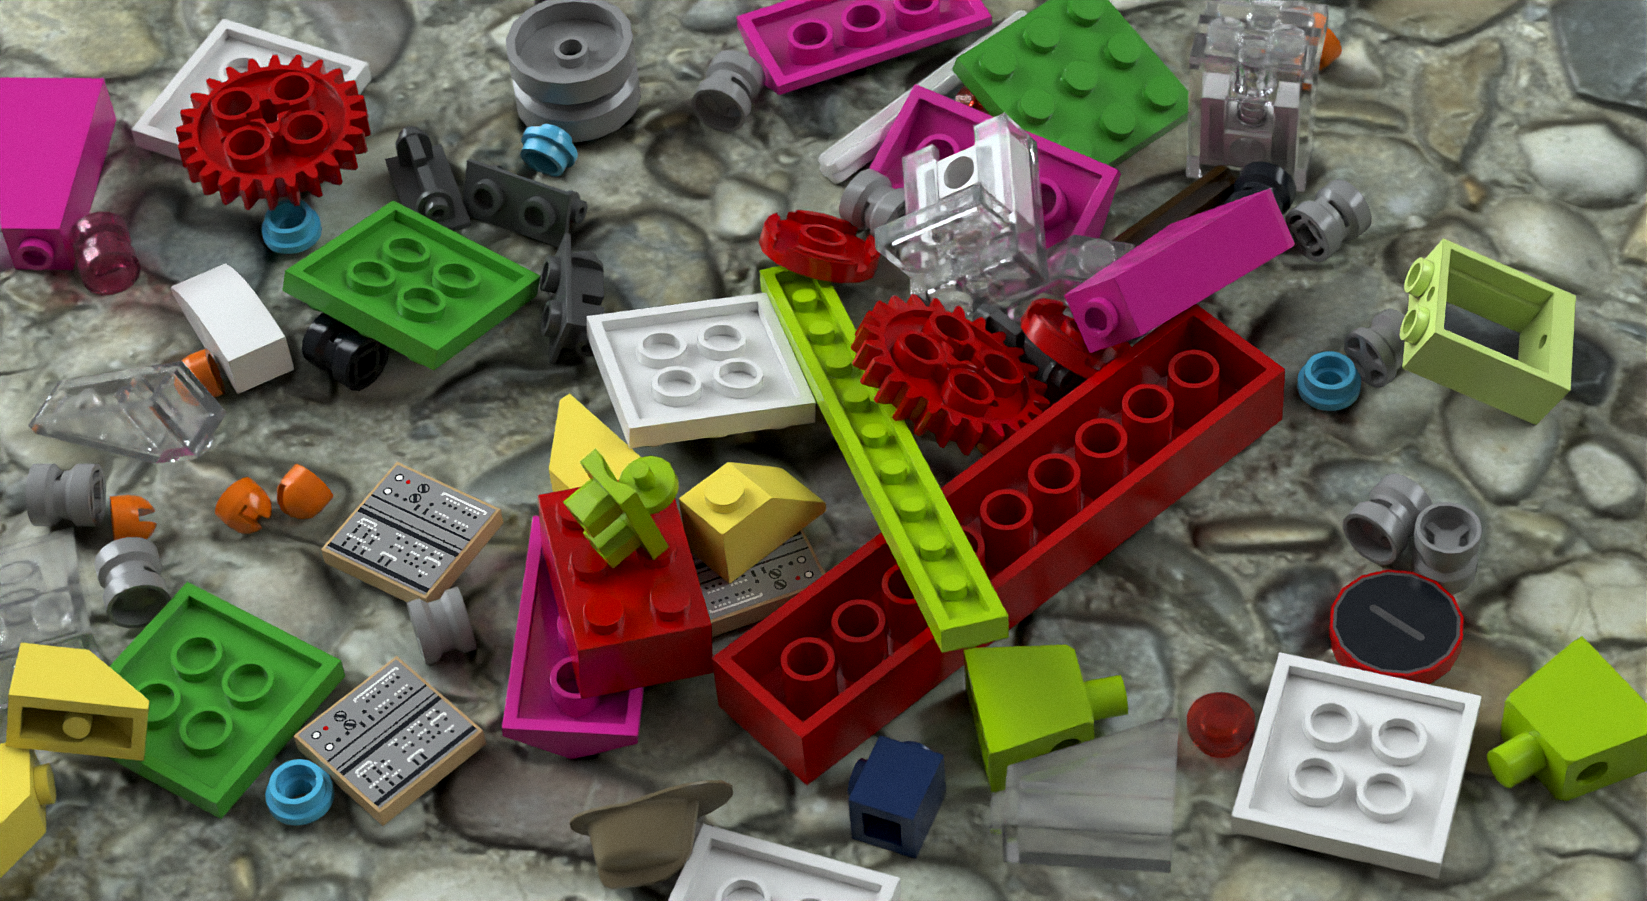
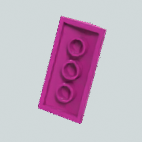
(826, 38)
(1073, 186)
(542, 689)

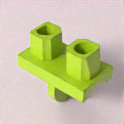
(619, 511)

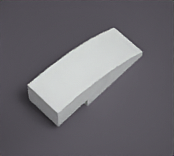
(234, 327)

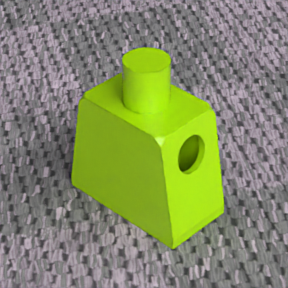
(1033, 703)
(1572, 726)

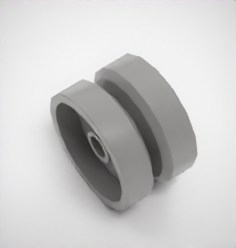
(574, 67)

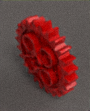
(273, 132)
(947, 373)

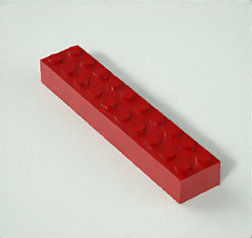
(1036, 515)

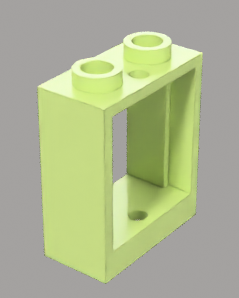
(1502, 295)

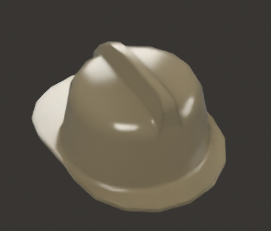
(649, 835)

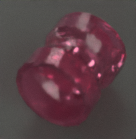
(104, 253)

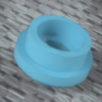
(548, 149)
(291, 227)
(1329, 381)
(297, 778)

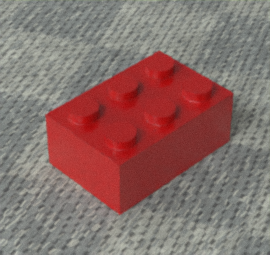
(628, 621)

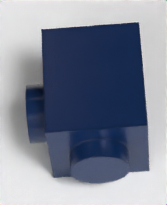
(896, 795)

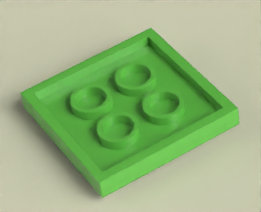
(1077, 80)
(411, 284)
(219, 695)

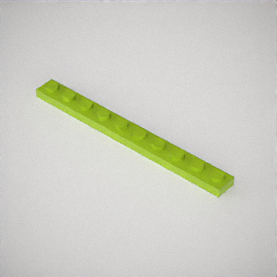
(887, 467)

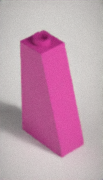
(50, 163)
(1178, 269)

